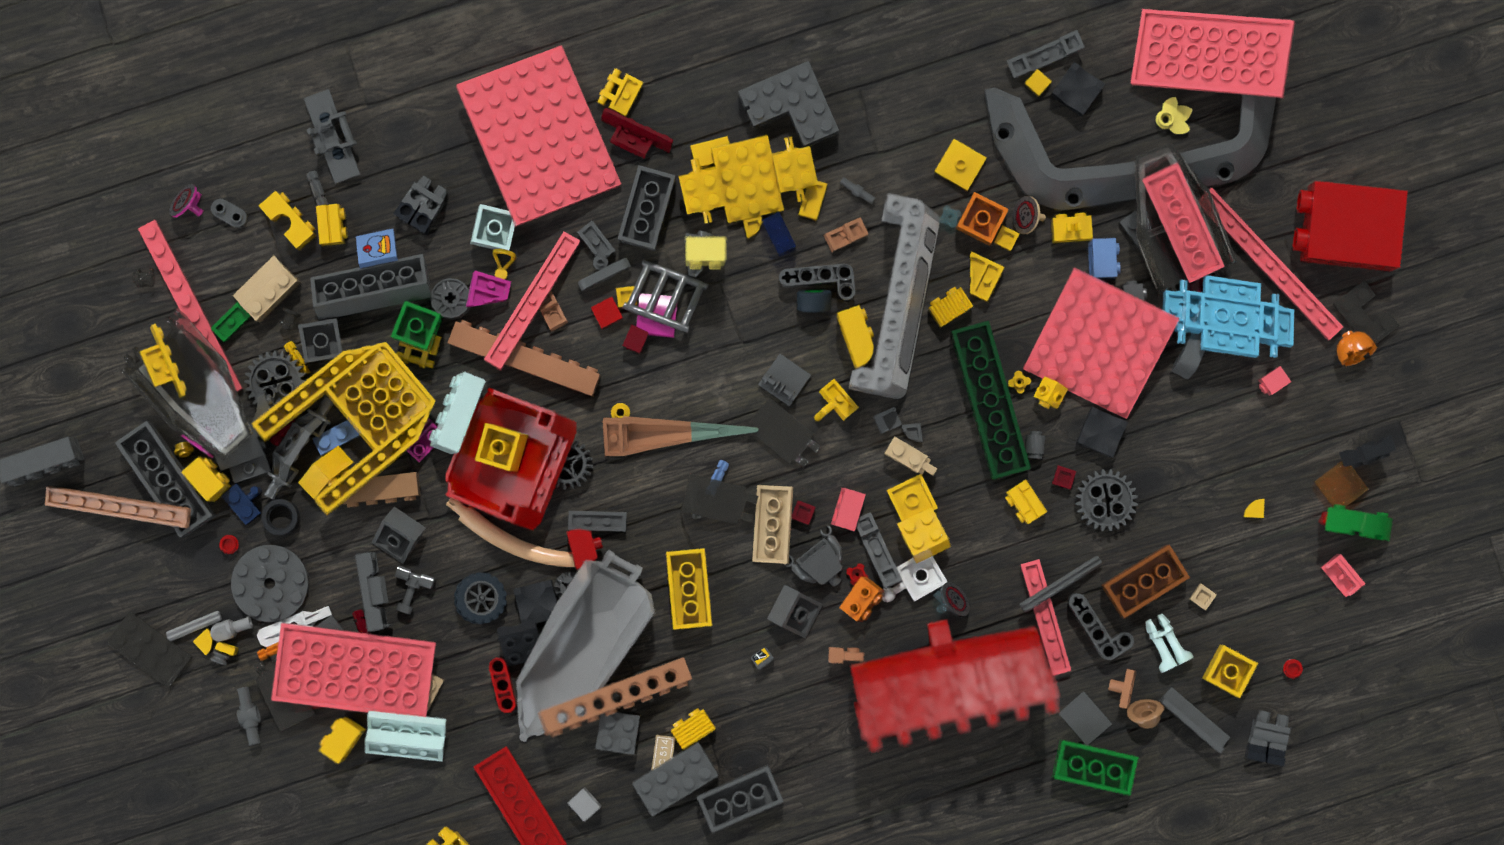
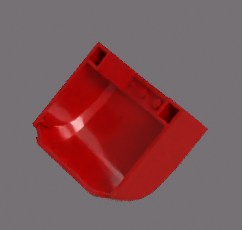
(507, 494)

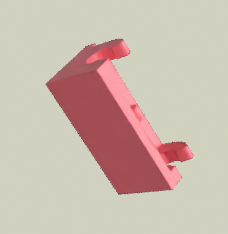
(848, 509)
(1342, 575)

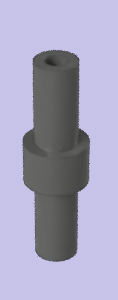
(857, 190)

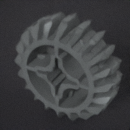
(582, 455)

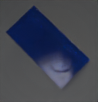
(778, 234)

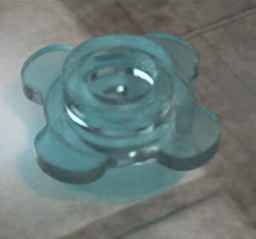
(949, 221)

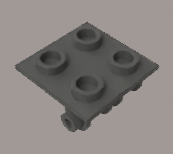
(784, 379)

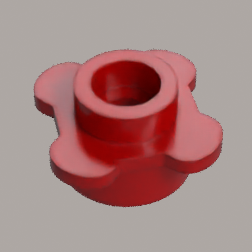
(852, 571)

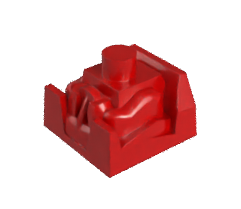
(583, 546)

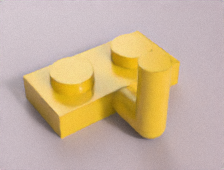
(837, 400)

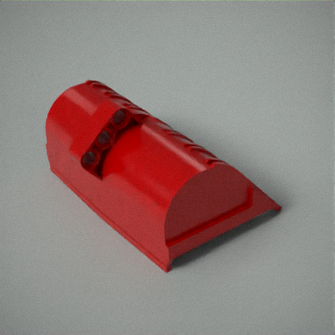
(951, 683)

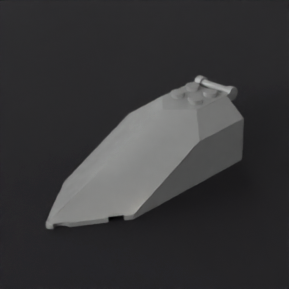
(583, 639)

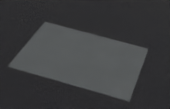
(1085, 718)

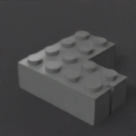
(791, 94)

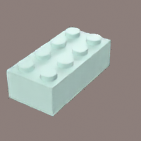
(456, 413)

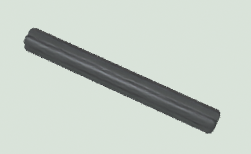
(1061, 584)

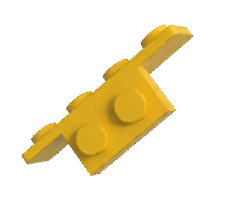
(159, 364)

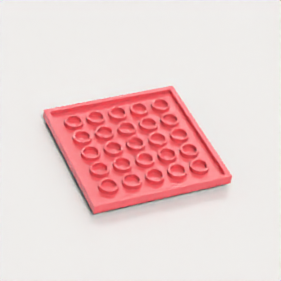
(1101, 343)

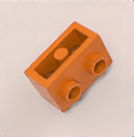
(862, 599)

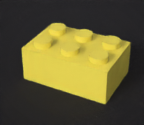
(705, 252)

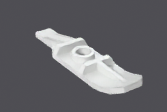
(270, 634)

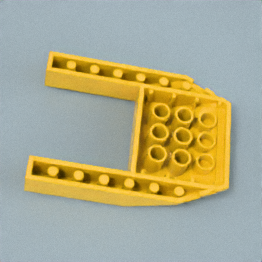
(376, 398)

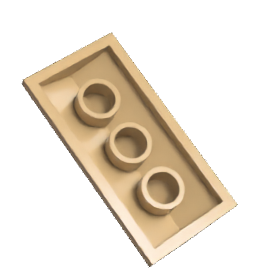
(772, 524)

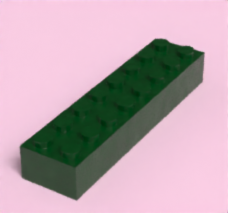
(990, 400)

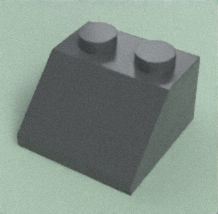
(398, 535)
(794, 611)

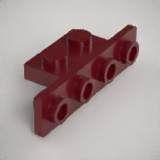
(634, 136)

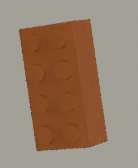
(1145, 581)

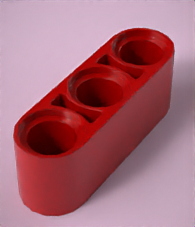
(502, 694)

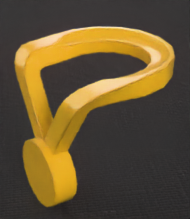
(501, 272)

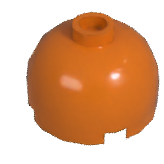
(1354, 347)

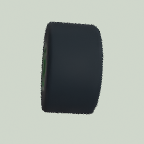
(814, 300)

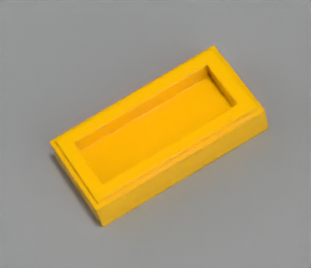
(814, 197)

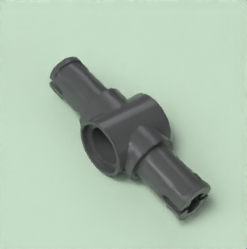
(248, 716)

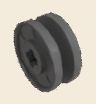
(442, 292)

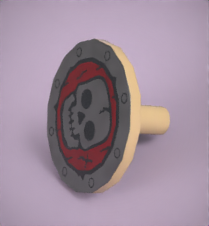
(1027, 215)

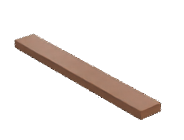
(118, 506)

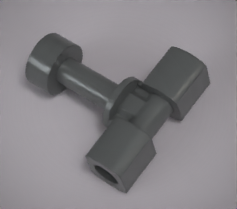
(413, 581)

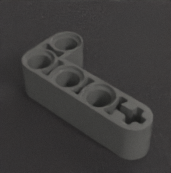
(817, 280)
(1189, 358)
(1096, 624)

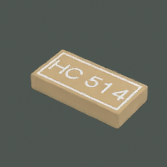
(663, 749)

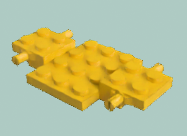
(748, 179)

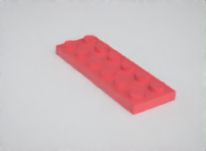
(1183, 222)

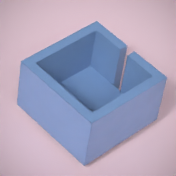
(1103, 259)

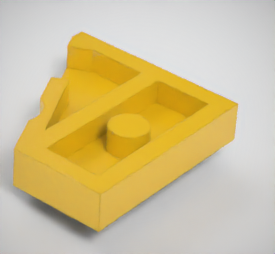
(983, 276)

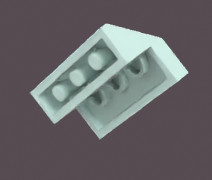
(405, 736)

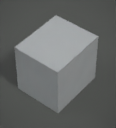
(584, 804)

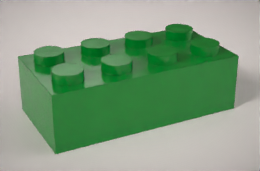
(1095, 767)

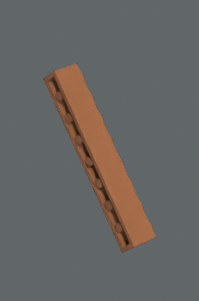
(528, 360)

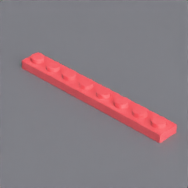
(532, 301)

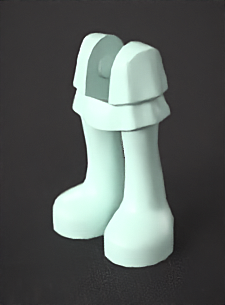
(1167, 630)

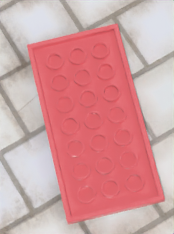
(1213, 53)
(353, 670)

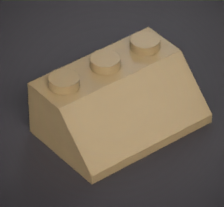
(266, 289)

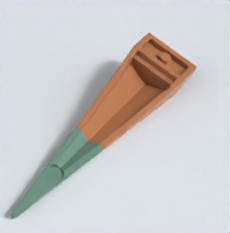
(637, 434)

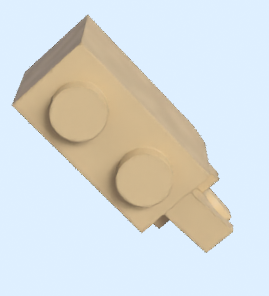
(909, 457)

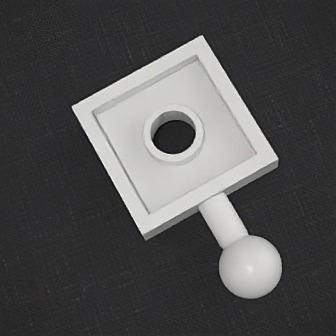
(916, 588)

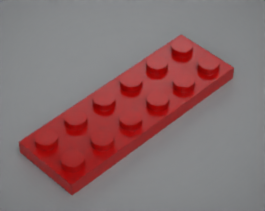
(518, 800)

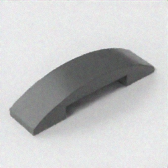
(1046, 54)
(877, 550)

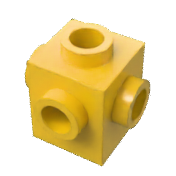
(1050, 393)

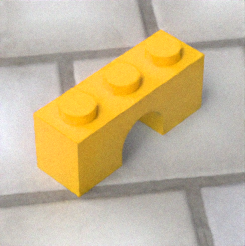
(277, 206)

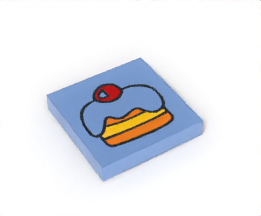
(376, 248)

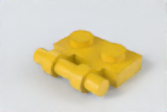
(625, 95)
(422, 361)

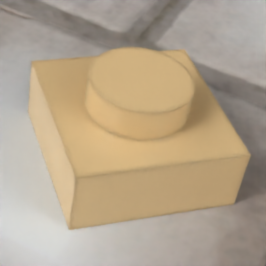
(1202, 596)

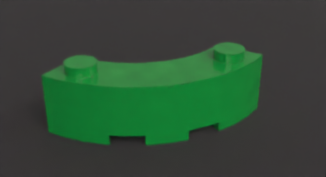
(1367, 524)

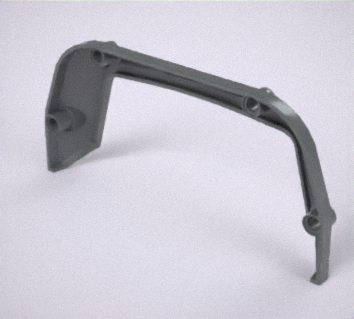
(1115, 182)

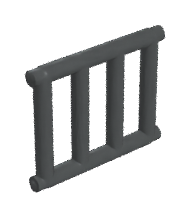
(665, 273)

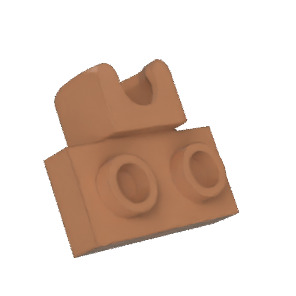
(837, 654)

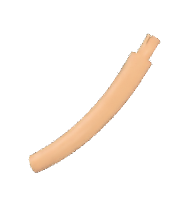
(506, 541)

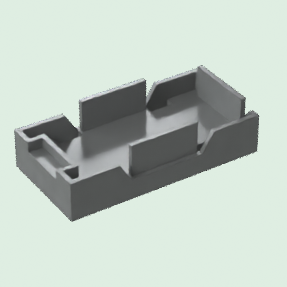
(372, 590)

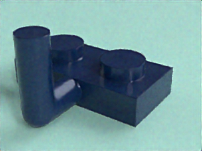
(242, 503)

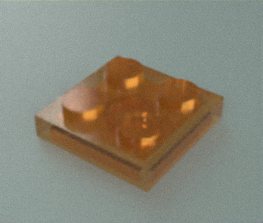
(1341, 485)

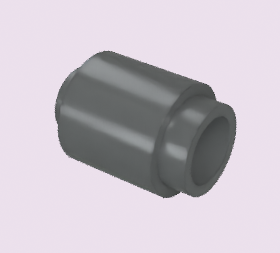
(1035, 444)

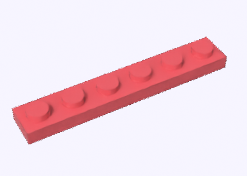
(1046, 619)

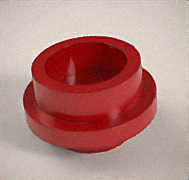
(229, 544)
(1292, 668)

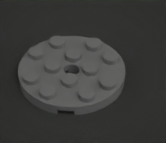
(250, 588)

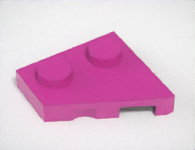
(487, 289)

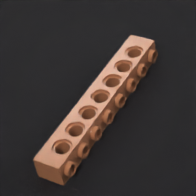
(549, 716)

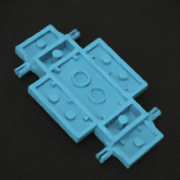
(1230, 317)

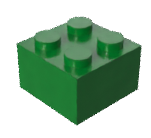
(417, 326)

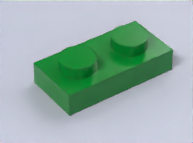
(230, 322)

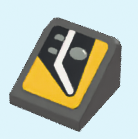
(762, 658)

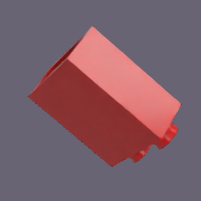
(1351, 225)

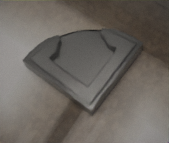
(913, 431)

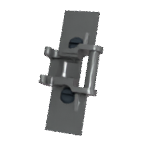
(325, 137)

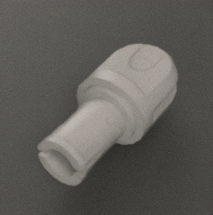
(228, 629)

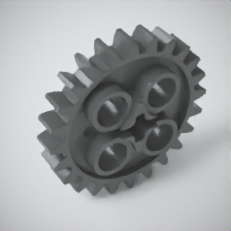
(271, 365)
(1123, 498)

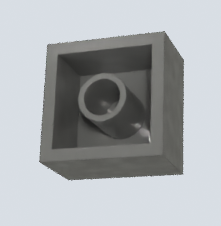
(320, 340)
(618, 732)

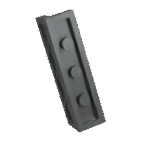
(1194, 719)

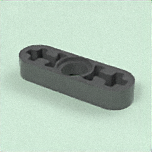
(604, 274)

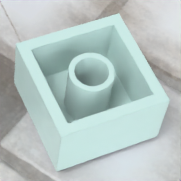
(493, 228)

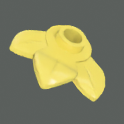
(1176, 116)

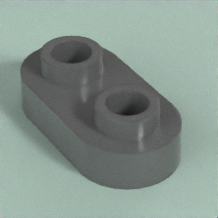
(228, 213)

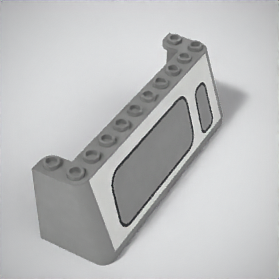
(904, 299)

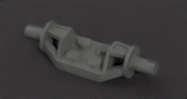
(292, 443)

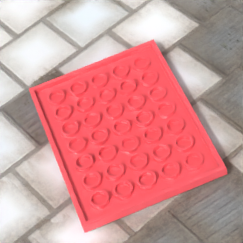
(538, 135)

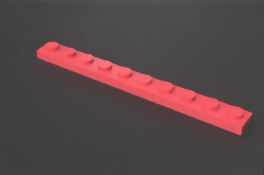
(1276, 270)
(180, 287)

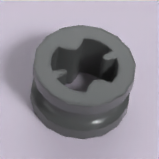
(220, 657)

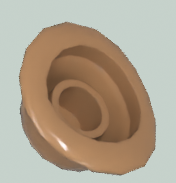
(1145, 712)

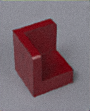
(635, 339)

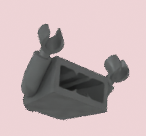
(820, 562)

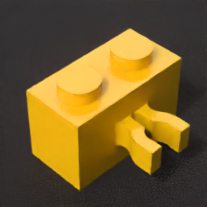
(1071, 228)

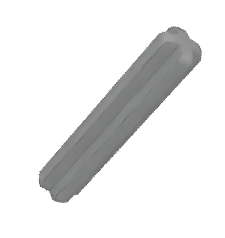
(194, 626)

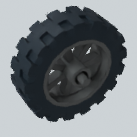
(474, 616)

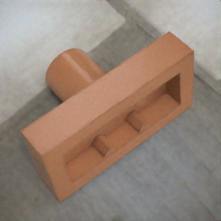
(1124, 687)

